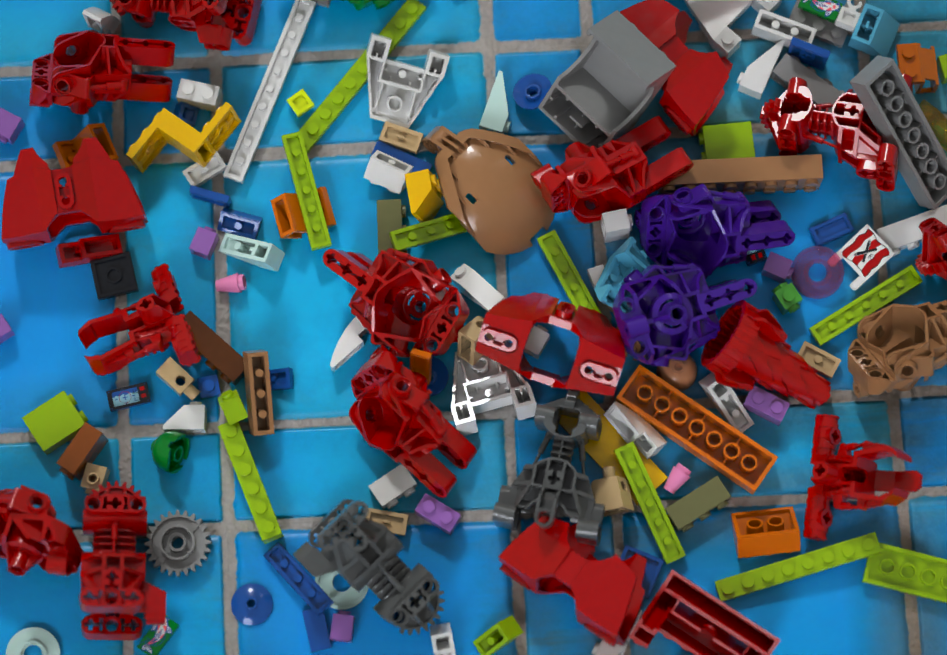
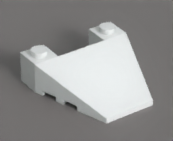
(718, 15)
(397, 88)
(486, 388)

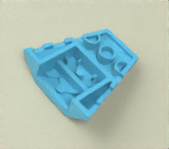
(619, 265)

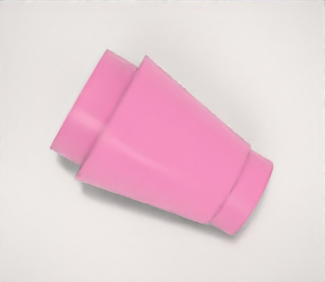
(233, 283)
(677, 477)

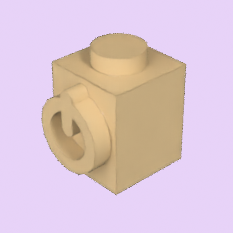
(94, 476)

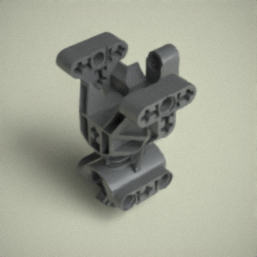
(554, 479)
(372, 564)

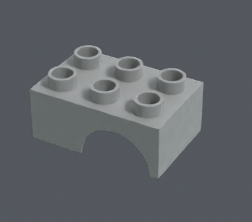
(607, 84)

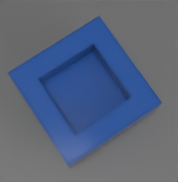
(209, 386)

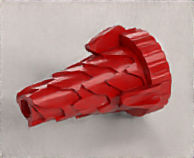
(755, 350)

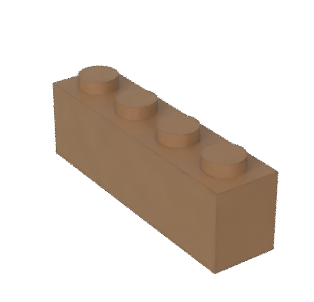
(258, 392)

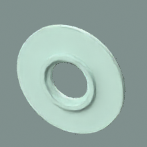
(342, 600)
(33, 636)

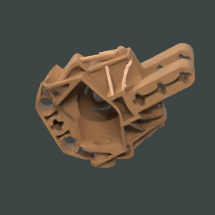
(898, 347)

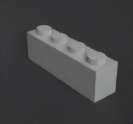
(821, 89)

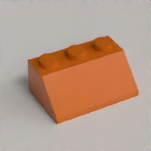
(765, 532)

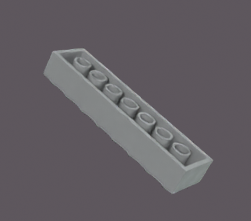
(903, 124)

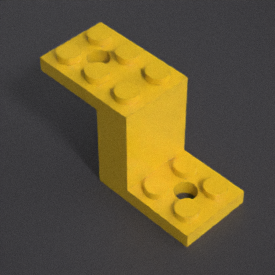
(172, 130)

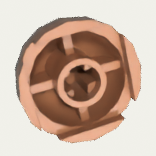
(679, 374)

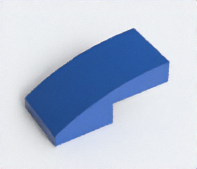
(281, 379)

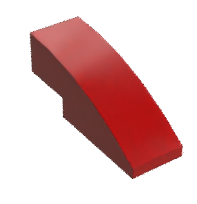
(88, 249)

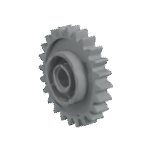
(165, 534)

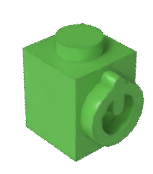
(786, 298)

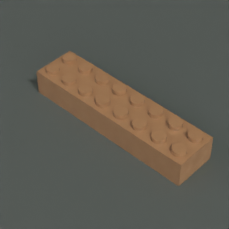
(752, 175)

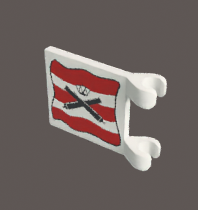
(865, 254)

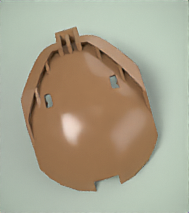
(507, 202)

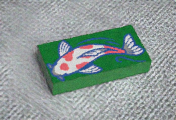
(822, 8)
(158, 637)

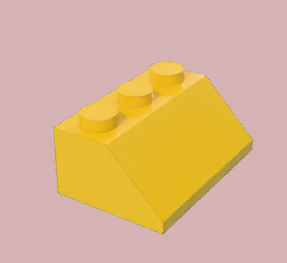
(424, 194)

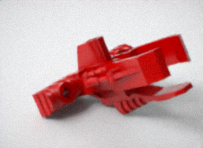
(149, 328)
(850, 477)

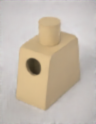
(467, 340)
(170, 372)
(612, 492)

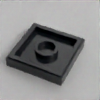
(114, 276)

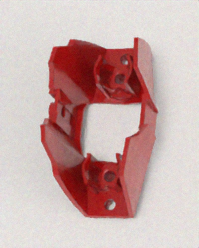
(697, 79)
(95, 193)
(598, 344)
(604, 591)

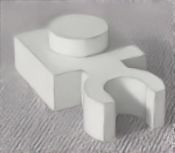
(848, 16)

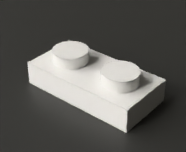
(197, 175)

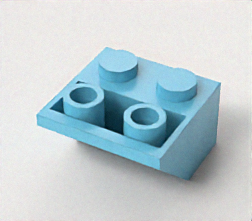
(874, 31)

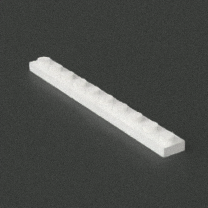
(269, 90)

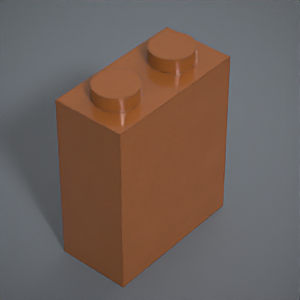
(82, 449)

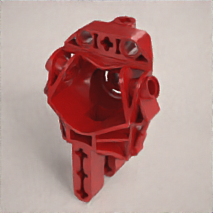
(99, 68)
(611, 175)
(384, 296)
(400, 419)
(35, 534)

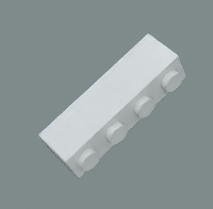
(907, 231)

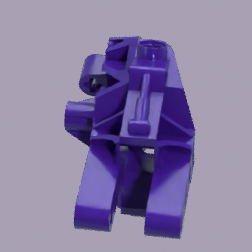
(721, 237)
(688, 300)

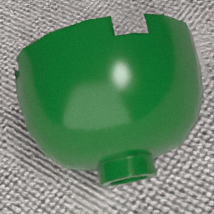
(170, 450)

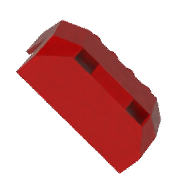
(700, 622)

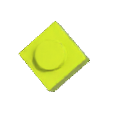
(300, 103)

